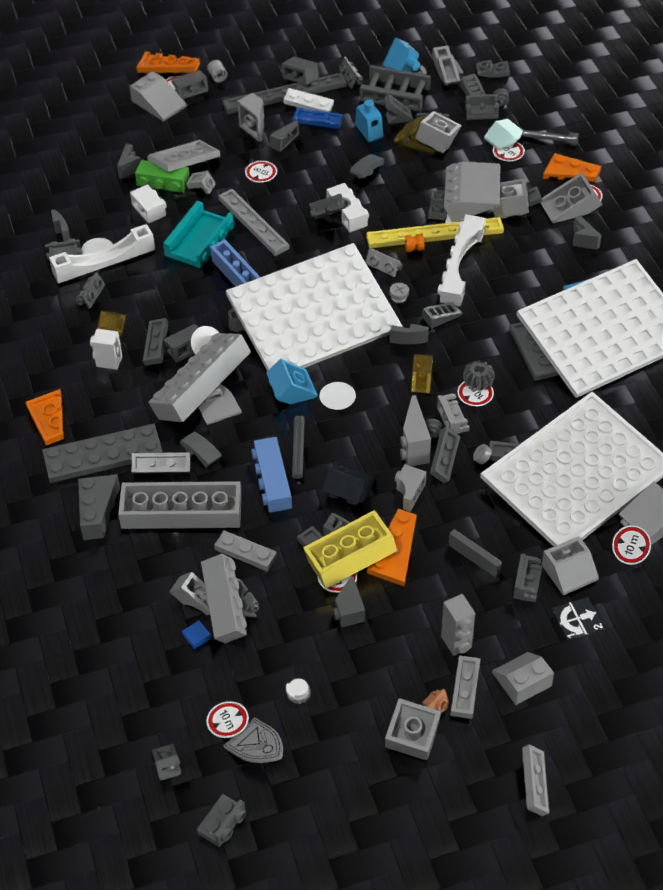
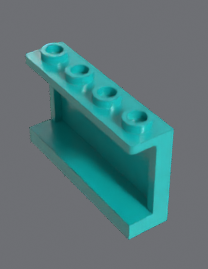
(195, 234)

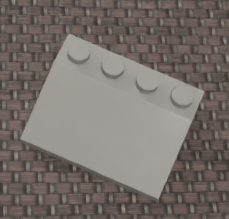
(471, 189)

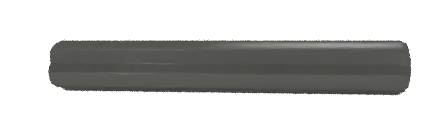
(298, 447)

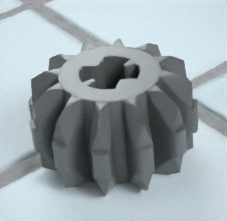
(478, 375)

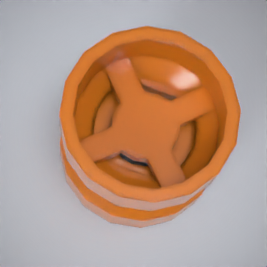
(414, 243)

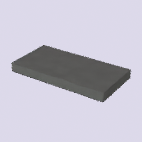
(532, 354)

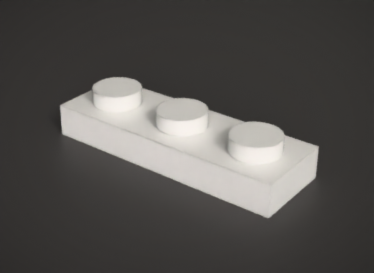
(308, 101)

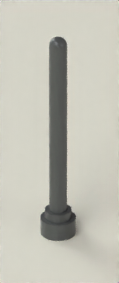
(571, 139)

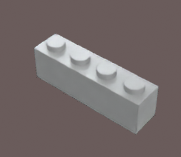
(223, 598)

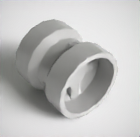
(217, 71)

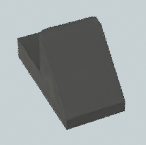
(396, 111)
(128, 162)
(585, 234)
(166, 761)

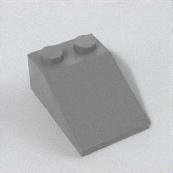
(156, 96)
(571, 200)
(415, 438)

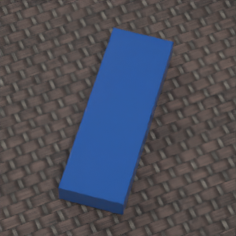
(318, 118)

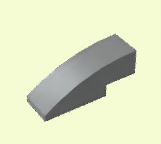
(445, 65)

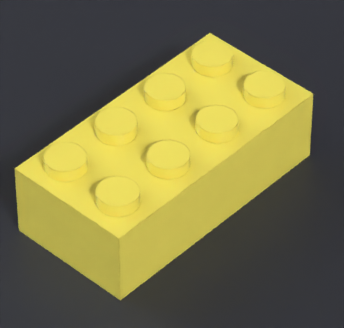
(350, 549)

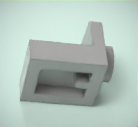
(201, 179)

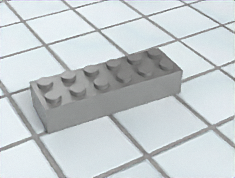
(199, 377)
(180, 505)

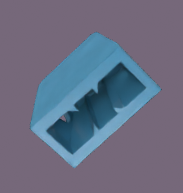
(402, 57)
(369, 121)

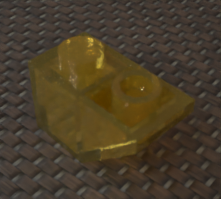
(111, 321)

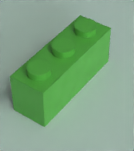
(159, 178)

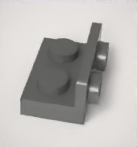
(221, 820)

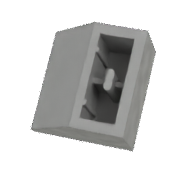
(570, 565)

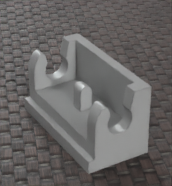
(452, 414)

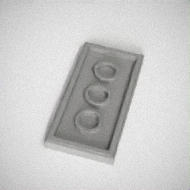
(183, 155)

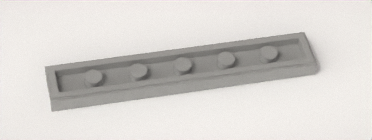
(253, 222)

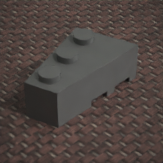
(95, 504)

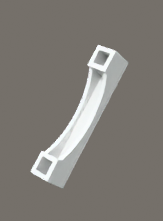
(137, 242)
(453, 287)

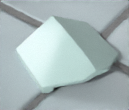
(503, 134)

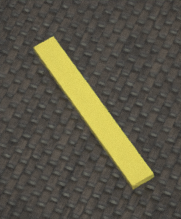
(430, 233)

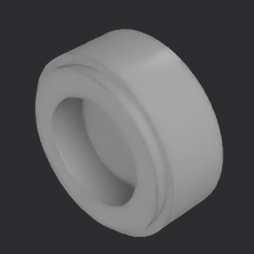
(482, 454)

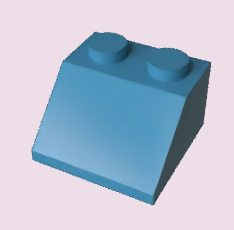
(290, 382)

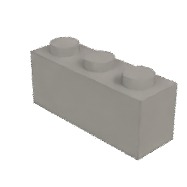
(458, 624)

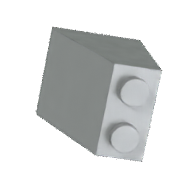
(646, 512)

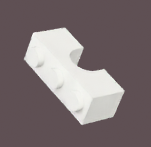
(354, 215)

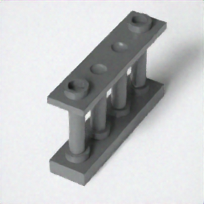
(392, 76)

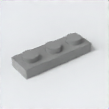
(161, 462)
(245, 550)
(465, 687)
(535, 780)

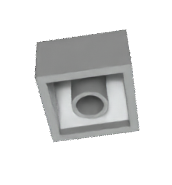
(251, 115)
(437, 131)
(512, 199)
(524, 677)
(412, 729)

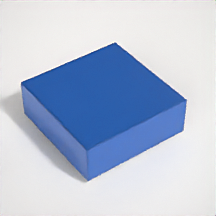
(196, 634)

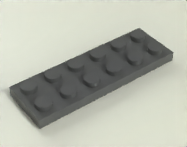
(99, 452)

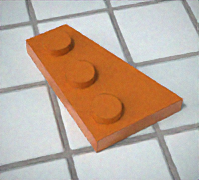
(563, 166)
(48, 416)

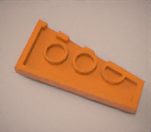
(161, 64)
(395, 566)

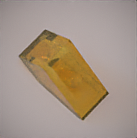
(422, 373)

